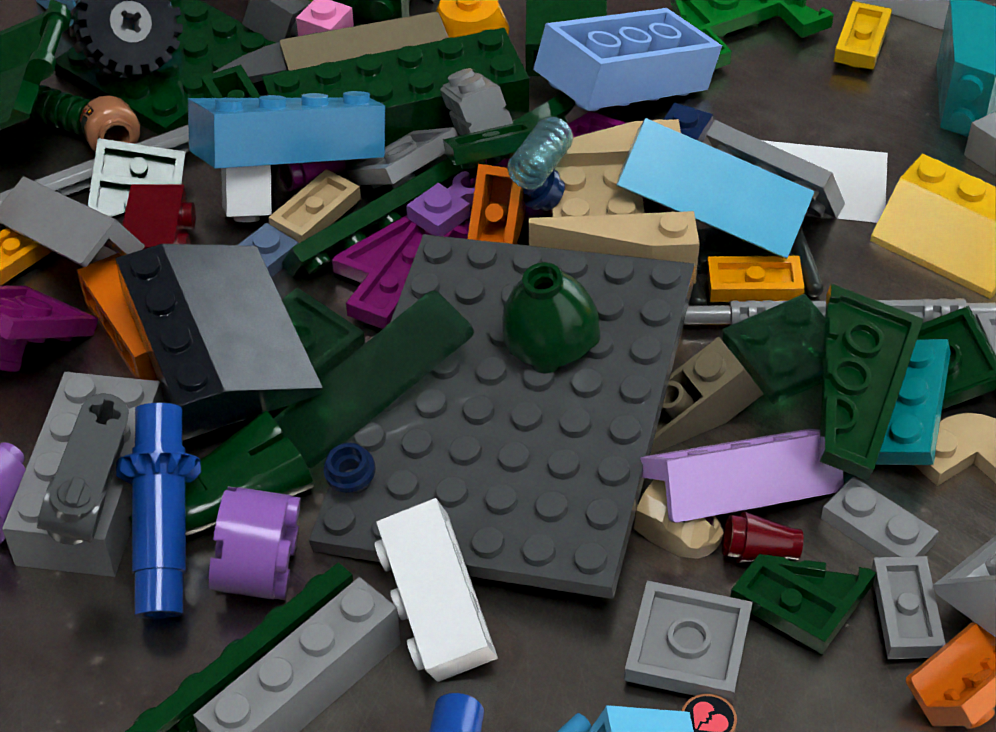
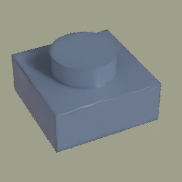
(272, 246)

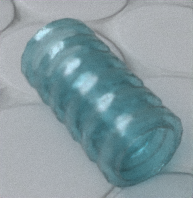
(540, 153)

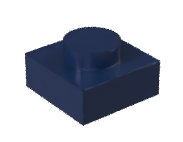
(691, 121)

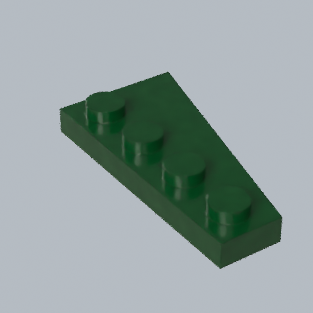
(862, 376)

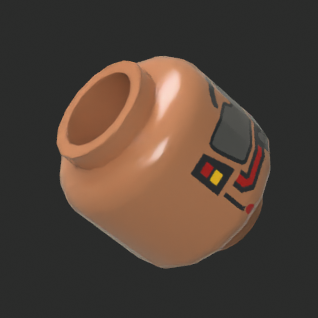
(110, 120)

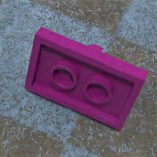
(34, 317)

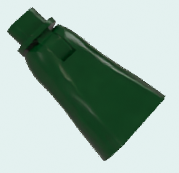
(250, 459)

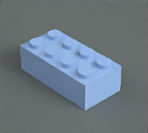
(626, 58)

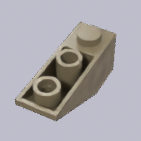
(703, 395)

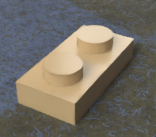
(316, 206)

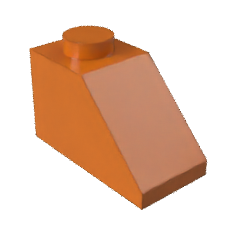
(496, 206)

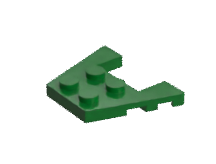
(724, 16)

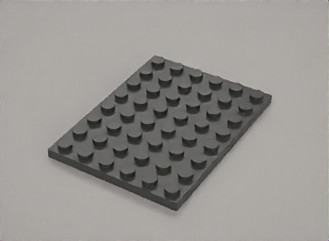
(523, 460)

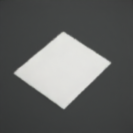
(858, 174)

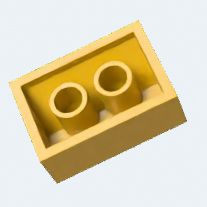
(943, 224)

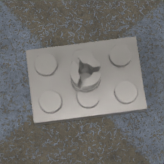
(827, 195)

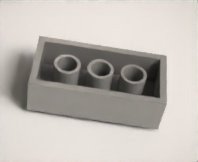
(35, 546)

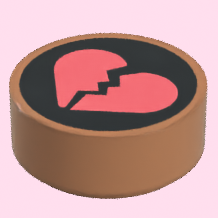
(711, 713)

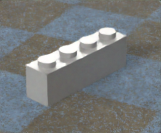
(308, 666)

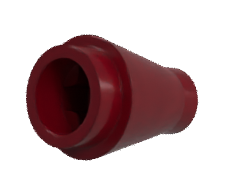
(751, 535)

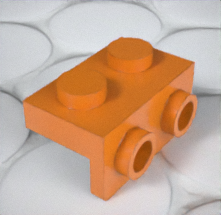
(958, 680)

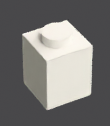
(246, 192)

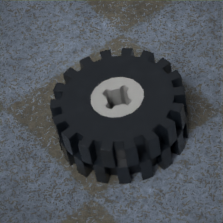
(113, 43)

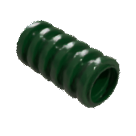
(58, 109)

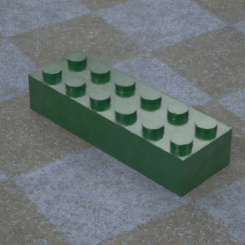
(411, 79)

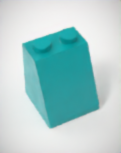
(967, 65)

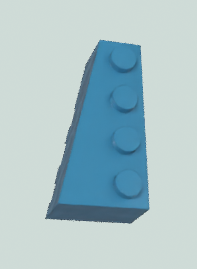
(286, 129)

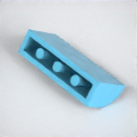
(716, 187)

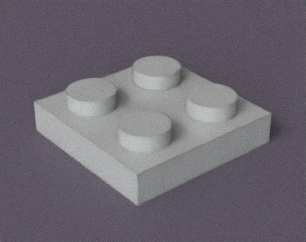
(402, 159)
(688, 641)

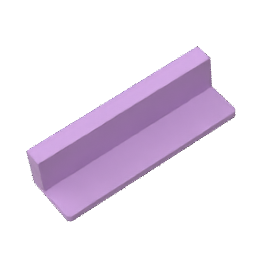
(742, 474)

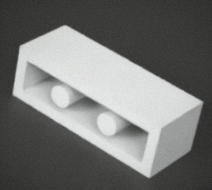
(434, 591)

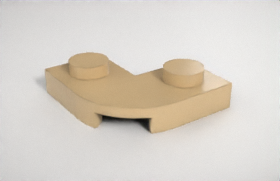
(960, 443)

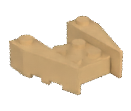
(605, 217)

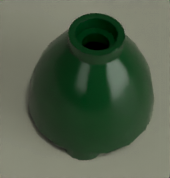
(549, 319)

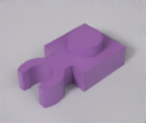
(442, 208)

